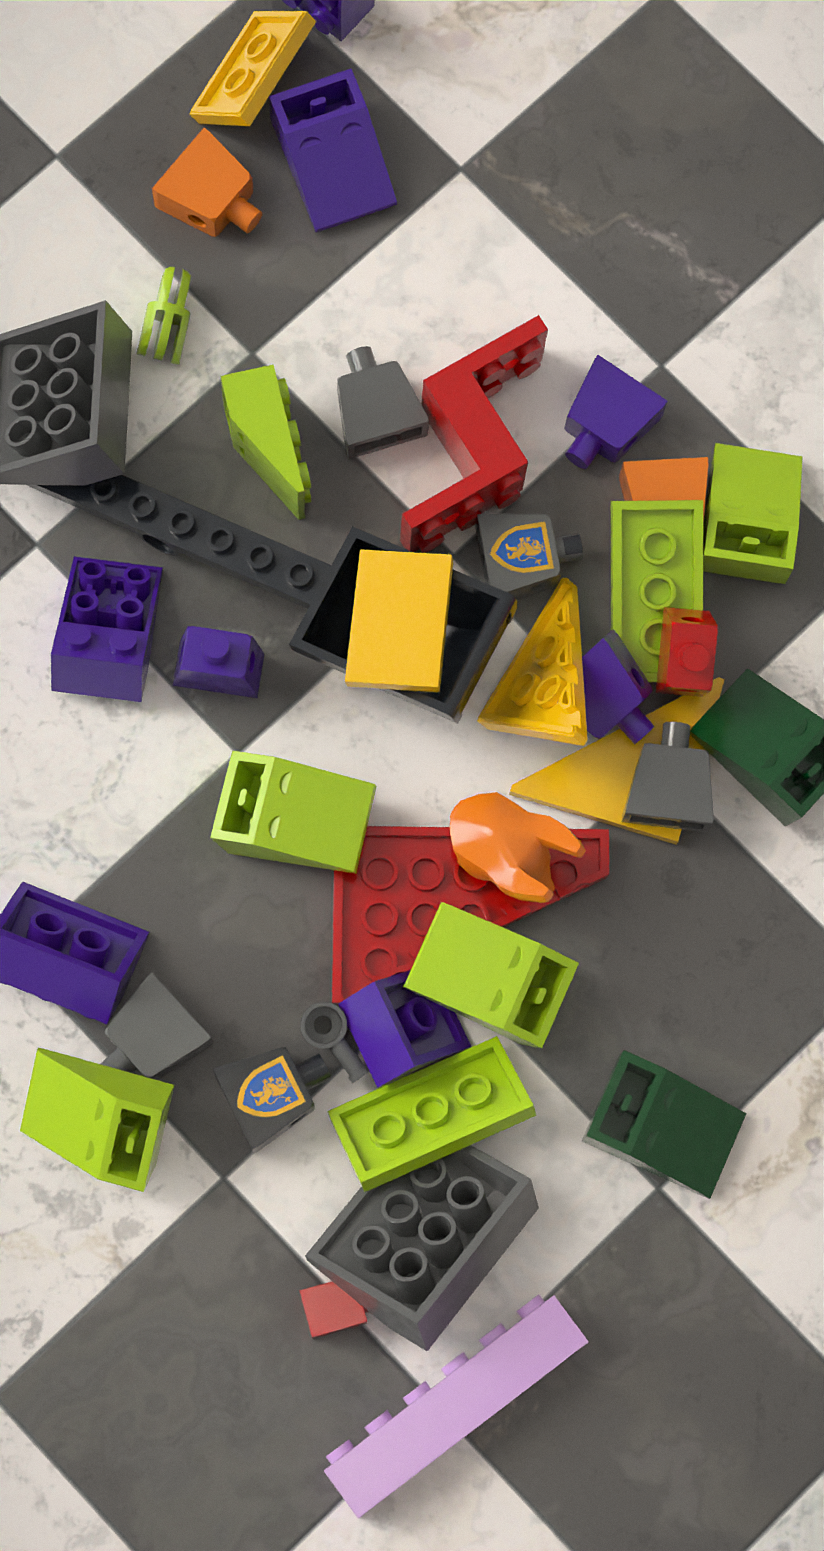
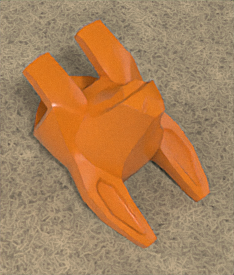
(509, 845)

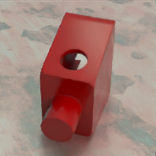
(687, 652)

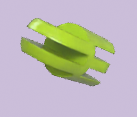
(168, 315)

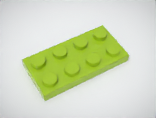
(653, 567)
(431, 1113)

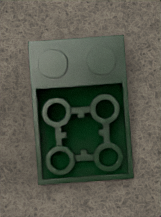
(767, 745)
(664, 1124)

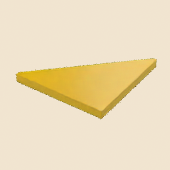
(545, 680)
(599, 776)

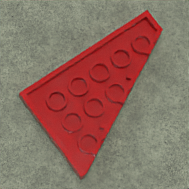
(402, 880)

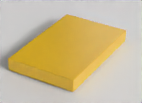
(252, 67)
(399, 620)

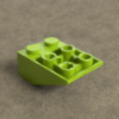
(259, 430)
(752, 513)
(292, 813)
(491, 975)
(97, 1117)

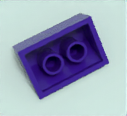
(67, 952)

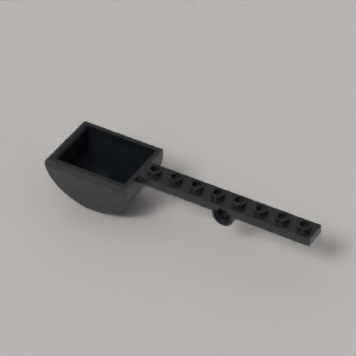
(475, 610)

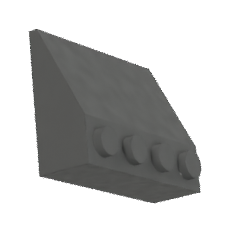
(65, 398)
(425, 1240)

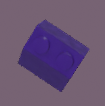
(401, 1029)

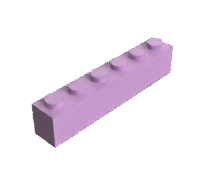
(455, 1406)

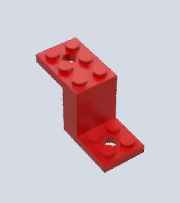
(474, 435)

